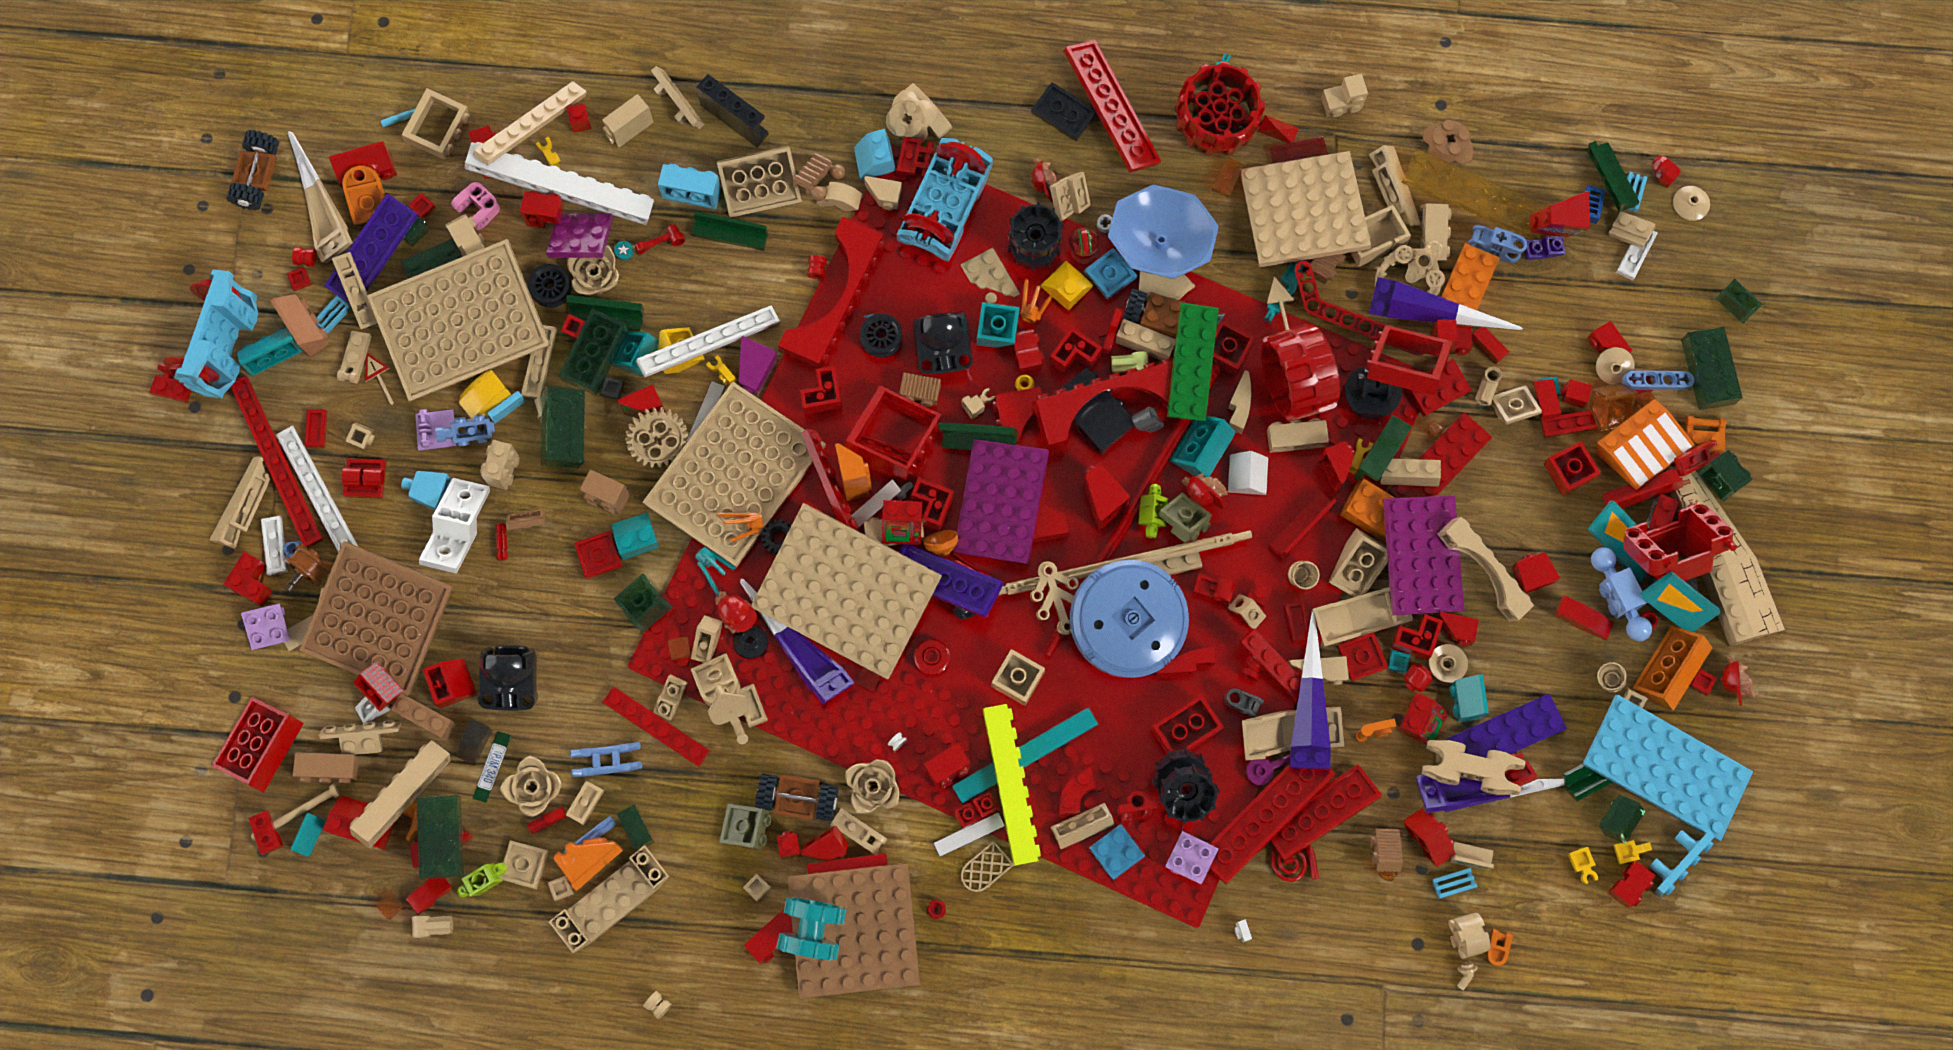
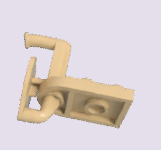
(721, 692)

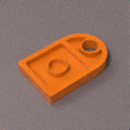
(362, 195)

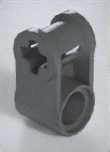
(1147, 420)
(1244, 704)

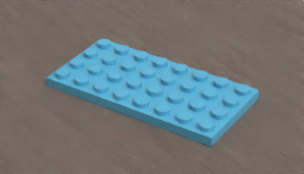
(1667, 767)

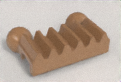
(814, 173)

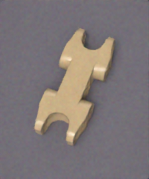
(1486, 770)

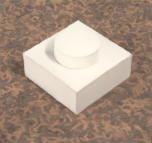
(1242, 931)

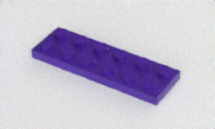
(376, 242)
(958, 583)
(1513, 729)

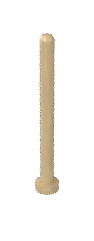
(333, 791)

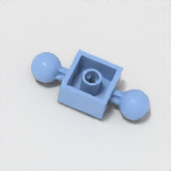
(1621, 593)

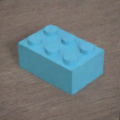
(689, 186)

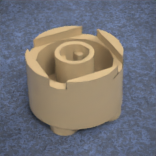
(1469, 935)

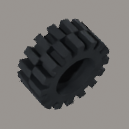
(769, 530)

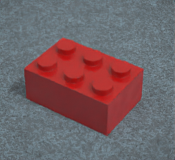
(1187, 726)

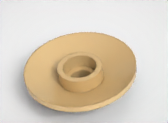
(1686, 208)
(1609, 359)
(1456, 659)

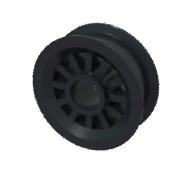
(536, 287)
(882, 319)

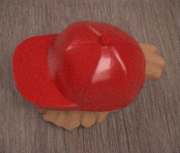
(1043, 177)
(1205, 490)
(735, 612)
(1736, 680)

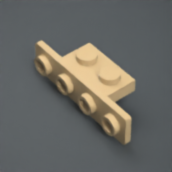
(360, 738)

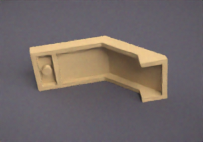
(1357, 617)
(1274, 732)

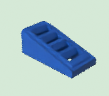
(1594, 217)

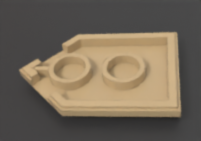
(1164, 286)

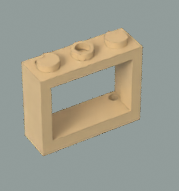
(417, 118)

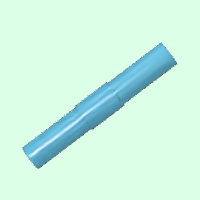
(397, 118)

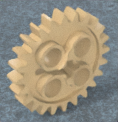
(646, 424)

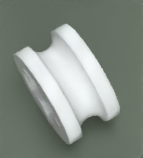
(1100, 220)
(897, 741)

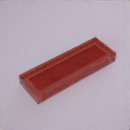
(1298, 150)

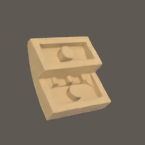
(1070, 195)

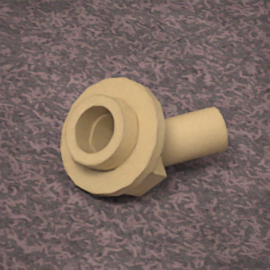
(1468, 970)

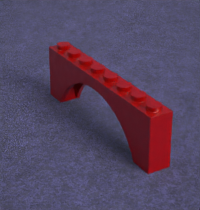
(814, 341)
(1017, 411)
(1058, 411)

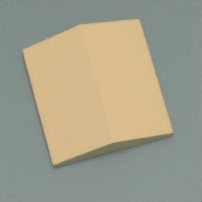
(1515, 405)

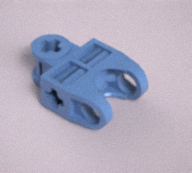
(1501, 245)

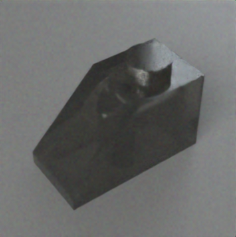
(473, 741)

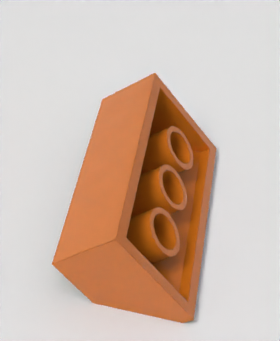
(854, 473)
(1673, 667)

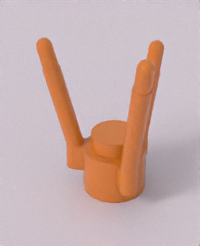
(1031, 313)
(752, 519)

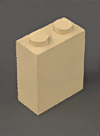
(627, 121)

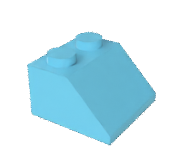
(874, 155)

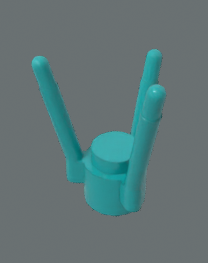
(708, 558)

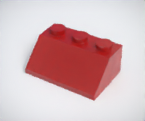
(373, 155)
(343, 814)

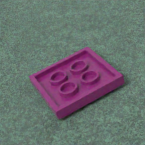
(580, 235)

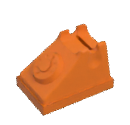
(586, 859)

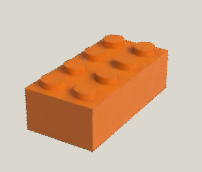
(1470, 277)
(1366, 508)

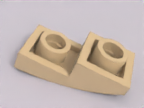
(670, 697)

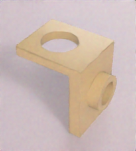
(1248, 610)

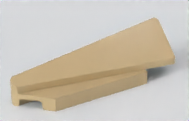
(1389, 178)
(242, 505)

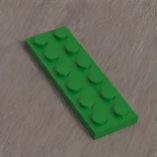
(1192, 362)

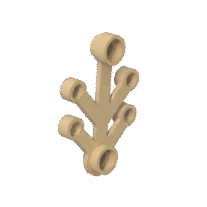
(1054, 594)

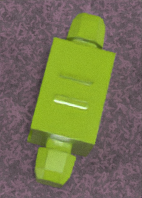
(1149, 509)
(471, 886)

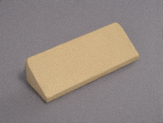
(1082, 826)

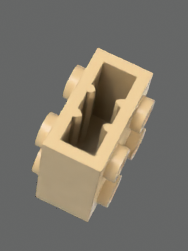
(499, 465)

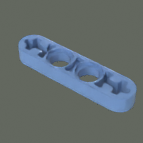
(1658, 383)

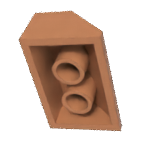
(301, 323)

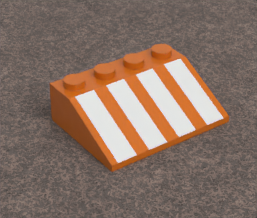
(1644, 444)

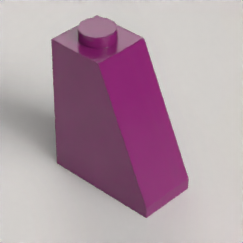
(755, 365)

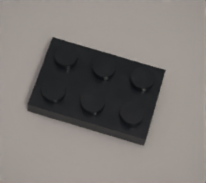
(1064, 111)

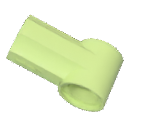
(1120, 364)

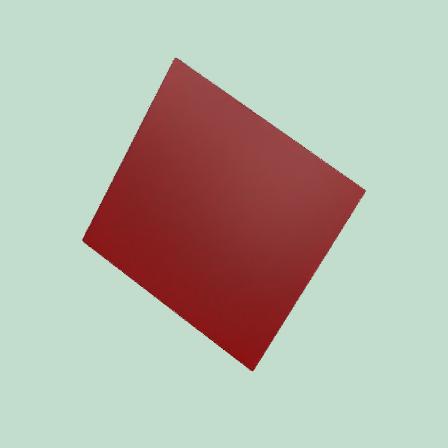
(949, 706)

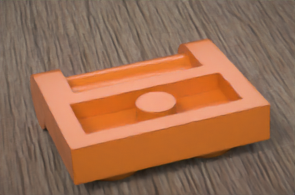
(1699, 437)
(1380, 729)

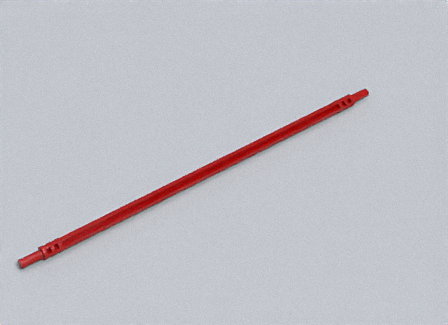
(1134, 505)

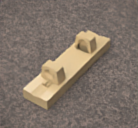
(667, 86)
(354, 289)

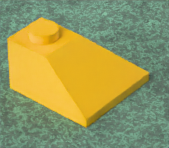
(1067, 285)
(671, 336)

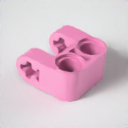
(466, 197)

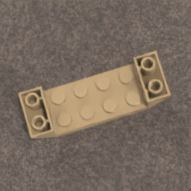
(610, 901)

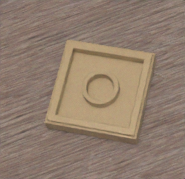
(524, 864)

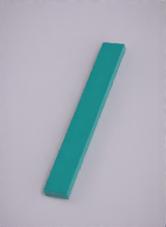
(1029, 752)

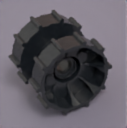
(1035, 221)
(1186, 802)

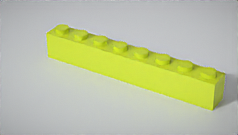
(1010, 784)

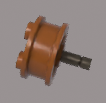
(307, 566)

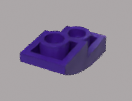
(1545, 248)

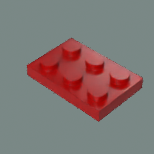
(1450, 388)

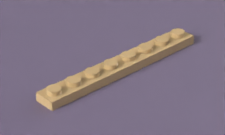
(529, 123)

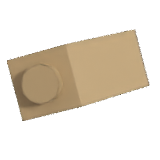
(885, 192)
(706, 639)

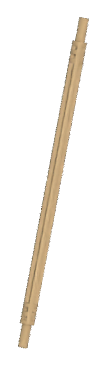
(1151, 556)

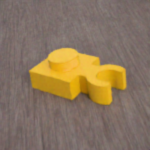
(1583, 861)

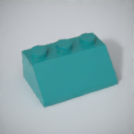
(268, 351)
(1203, 446)

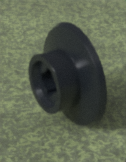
(752, 650)

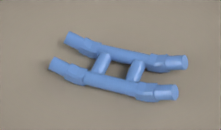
(596, 752)

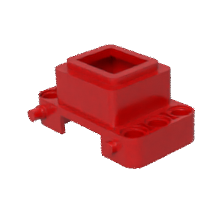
(1695, 536)

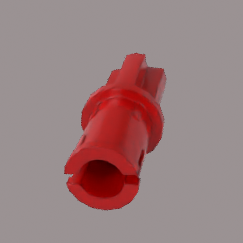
(546, 820)

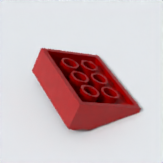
(257, 744)

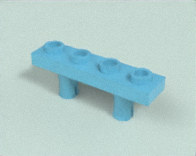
(1670, 876)

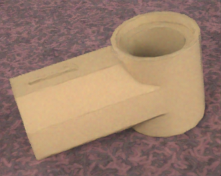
(1488, 387)
(426, 926)

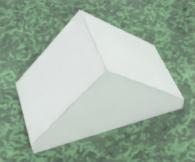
(368, 711)

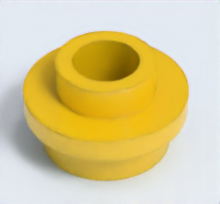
(1024, 378)

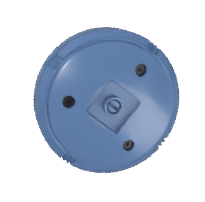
(1129, 618)

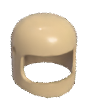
(1303, 574)
(1611, 677)

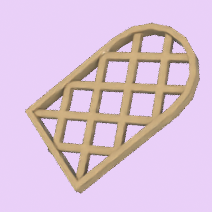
(990, 882)

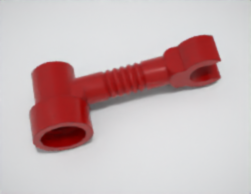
(673, 234)

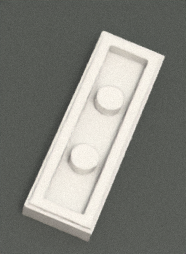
(1634, 258)
(274, 545)

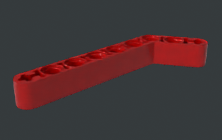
(1340, 311)

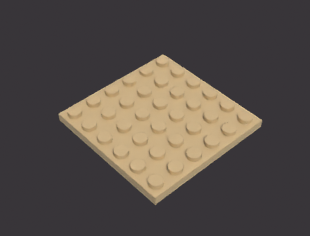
(1305, 209)

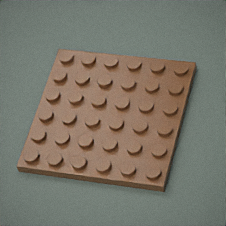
(376, 614)
(876, 936)

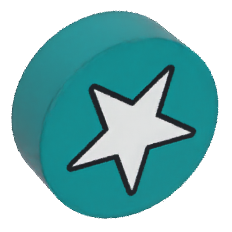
(623, 250)

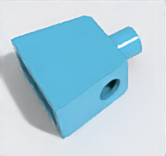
(427, 488)

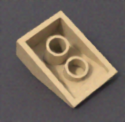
(1359, 564)

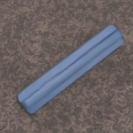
(598, 830)

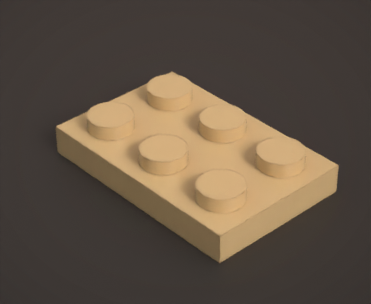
(988, 272)

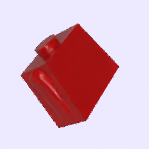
(1535, 572)

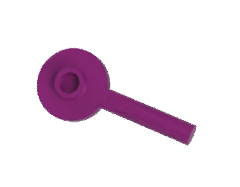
(1261, 770)

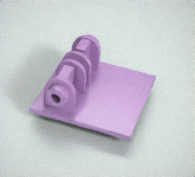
(426, 430)
(265, 626)
(1191, 857)

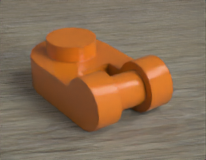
(1497, 954)

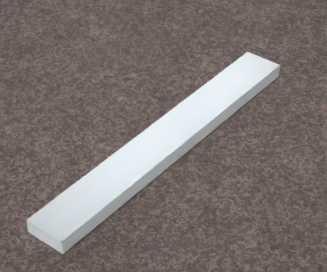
(707, 341)
(315, 487)

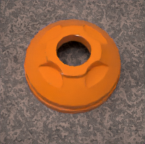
(941, 542)

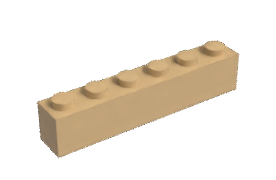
(400, 794)

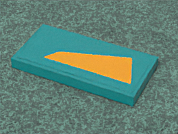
(1610, 531)
(1680, 602)

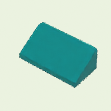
(308, 835)

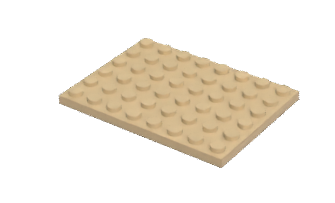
(458, 320)
(735, 462)
(846, 591)

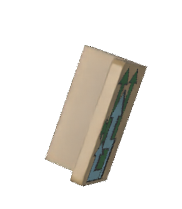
(1472, 856)

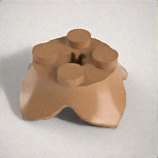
(1458, 150)

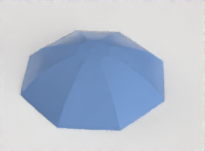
(1163, 231)

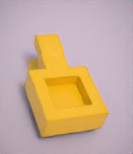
(552, 158)
(725, 375)
(1358, 457)
(1629, 851)

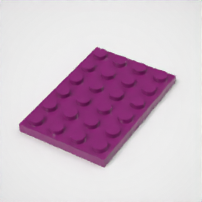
(1001, 501)
(1420, 565)

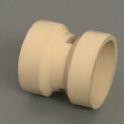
(657, 1005)

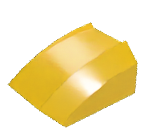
(483, 394)

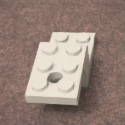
(454, 525)

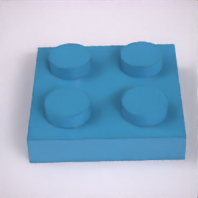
(1110, 273)
(1116, 852)

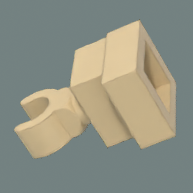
(975, 405)

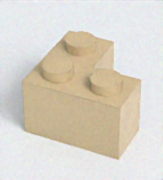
(1345, 98)

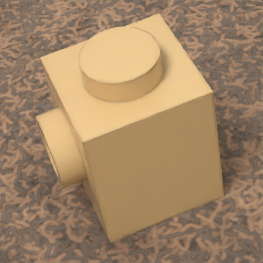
(360, 436)

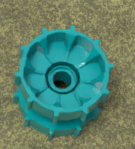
(813, 919)

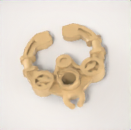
(1415, 271)

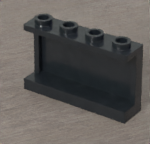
(731, 110)
(1102, 417)

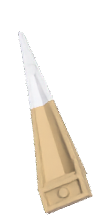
(327, 225)

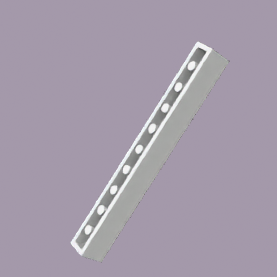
(568, 185)

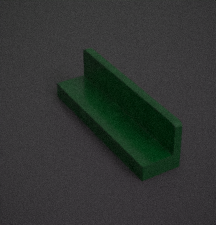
(1612, 176)
(729, 231)
(623, 311)
(963, 435)
(1384, 449)
(1583, 782)

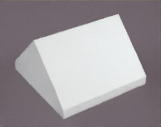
(1248, 473)

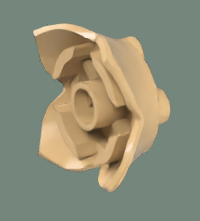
(922, 113)
(584, 282)
(516, 786)
(863, 797)

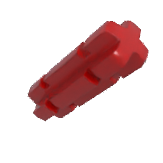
(501, 542)

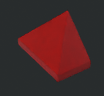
(1278, 129)

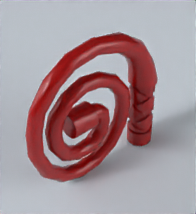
(1312, 865)

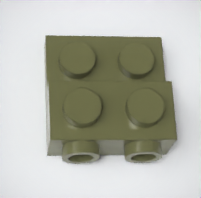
(1186, 518)
(745, 826)

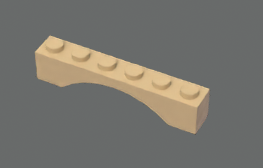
(1510, 598)

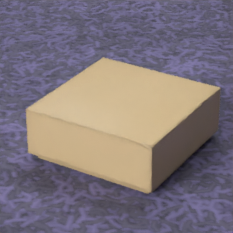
(757, 887)
(560, 888)

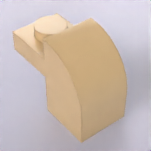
(842, 196)

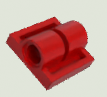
(364, 478)
(1129, 811)

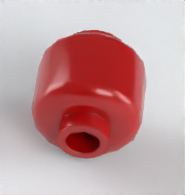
(1417, 678)

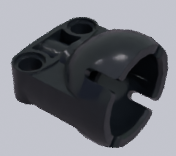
(942, 341)
(508, 677)

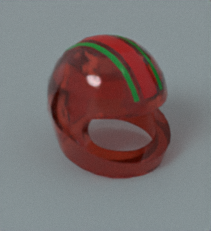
(1084, 243)

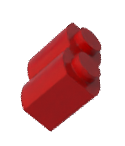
(1026, 351)

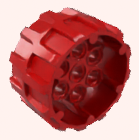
(1218, 78)
(1300, 372)

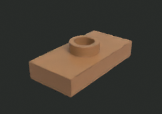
(526, 519)

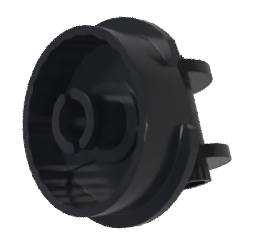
(1362, 403)

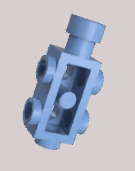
(471, 431)

